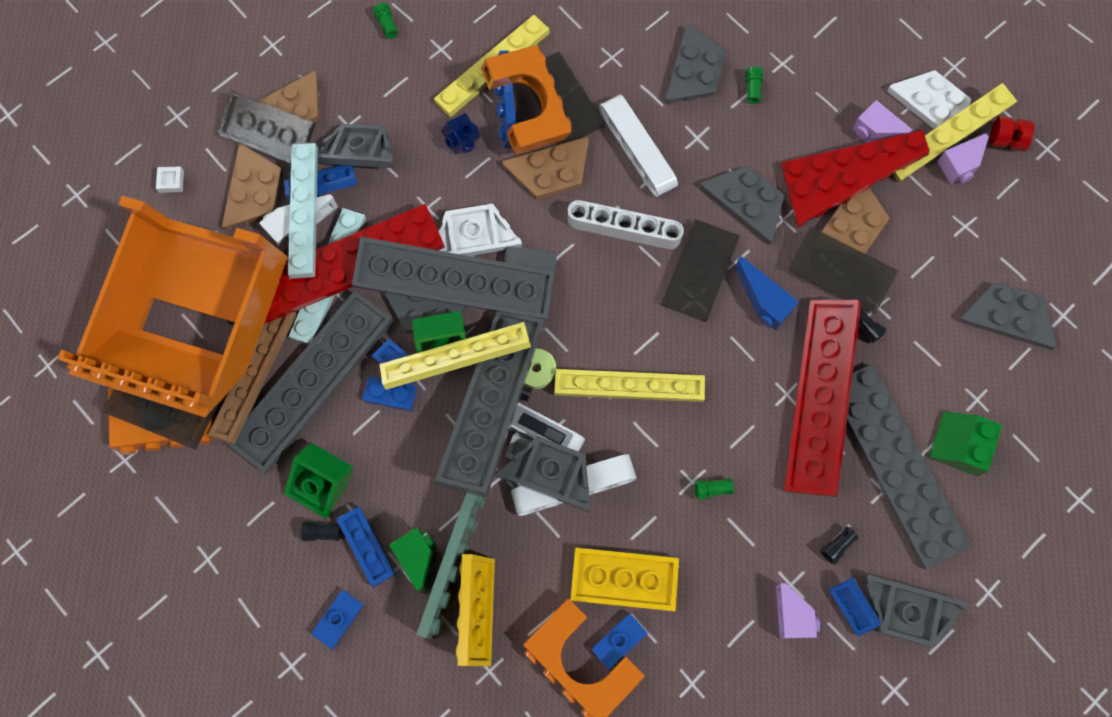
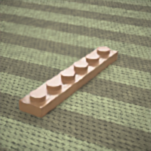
(245, 392)

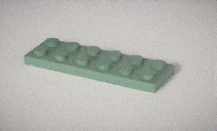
(449, 570)

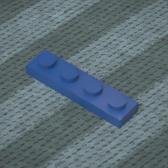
(505, 109)

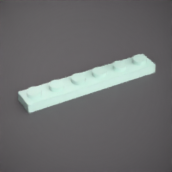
(303, 211)
(312, 317)

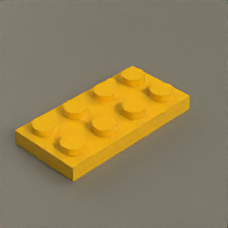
(625, 579)
(476, 611)

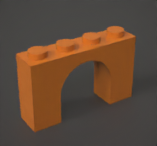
(529, 68)
(128, 438)
(596, 698)

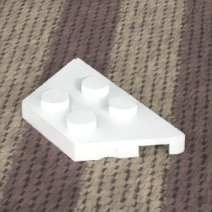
(930, 98)
(476, 231)

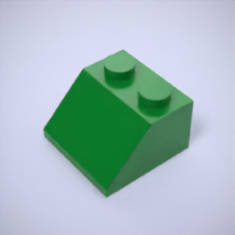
(438, 331)
(966, 442)
(317, 479)
(416, 557)

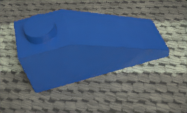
(767, 297)

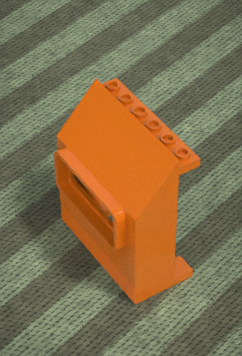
(186, 268)

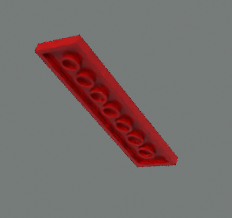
(337, 261)
(823, 398)

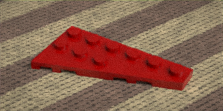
(838, 175)

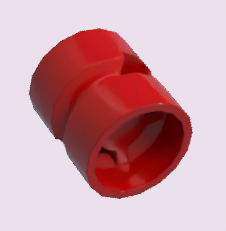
(1015, 134)

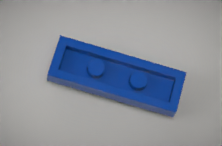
(330, 180)
(366, 547)

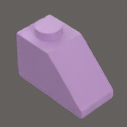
(879, 124)
(963, 160)
(795, 615)

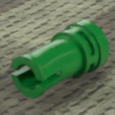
(384, 16)
(753, 79)
(707, 488)

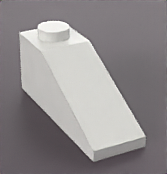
(278, 222)

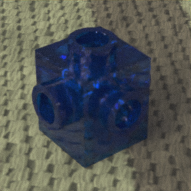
(460, 134)

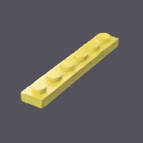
(473, 80)
(962, 126)
(454, 355)
(630, 385)

